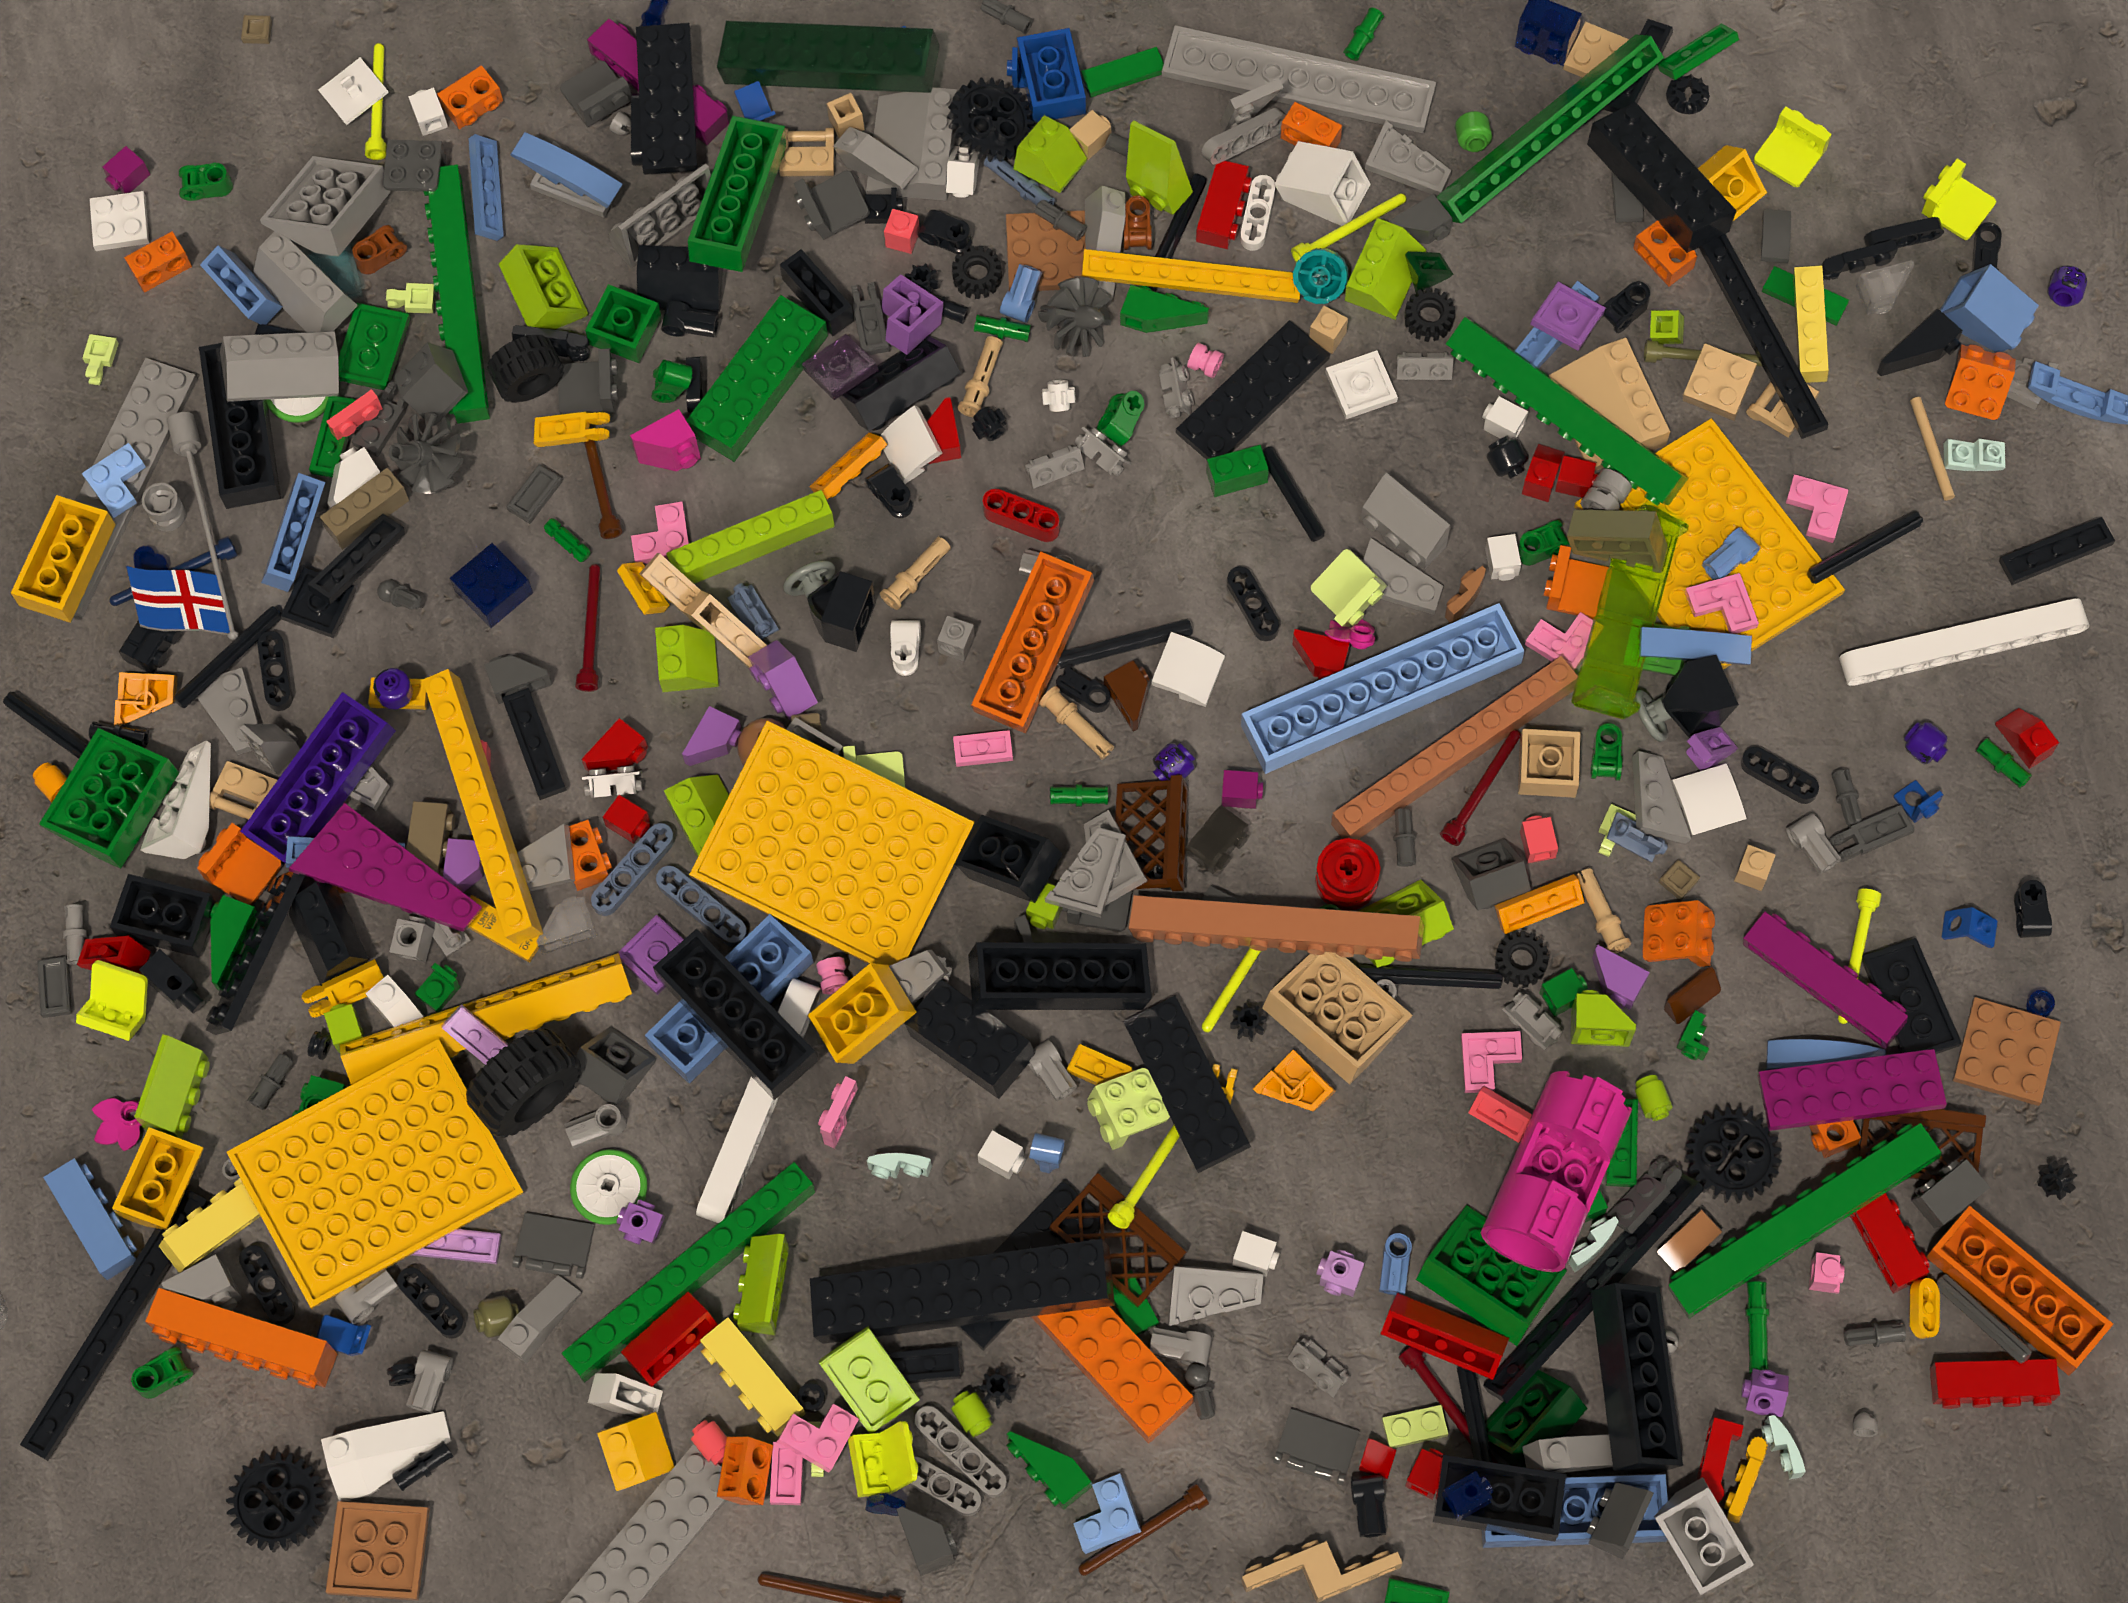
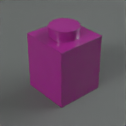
(125, 171)
(1241, 789)

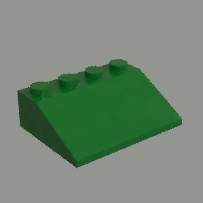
(110, 797)
(1484, 1281)

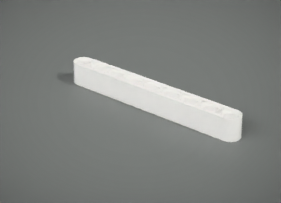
(1964, 642)
(751, 1118)

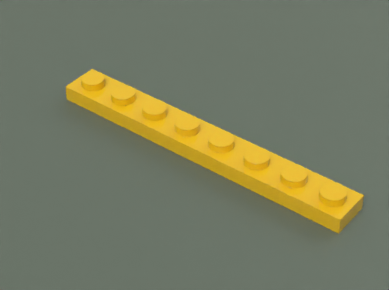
(1189, 276)

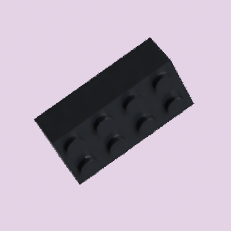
(970, 1039)
(1522, 1500)

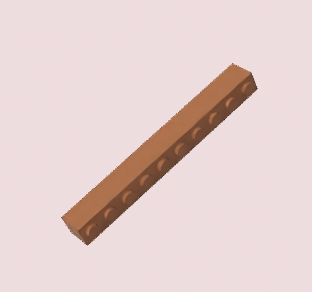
(1455, 750)
(1276, 927)

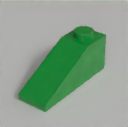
(229, 927)

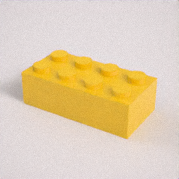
(63, 558)

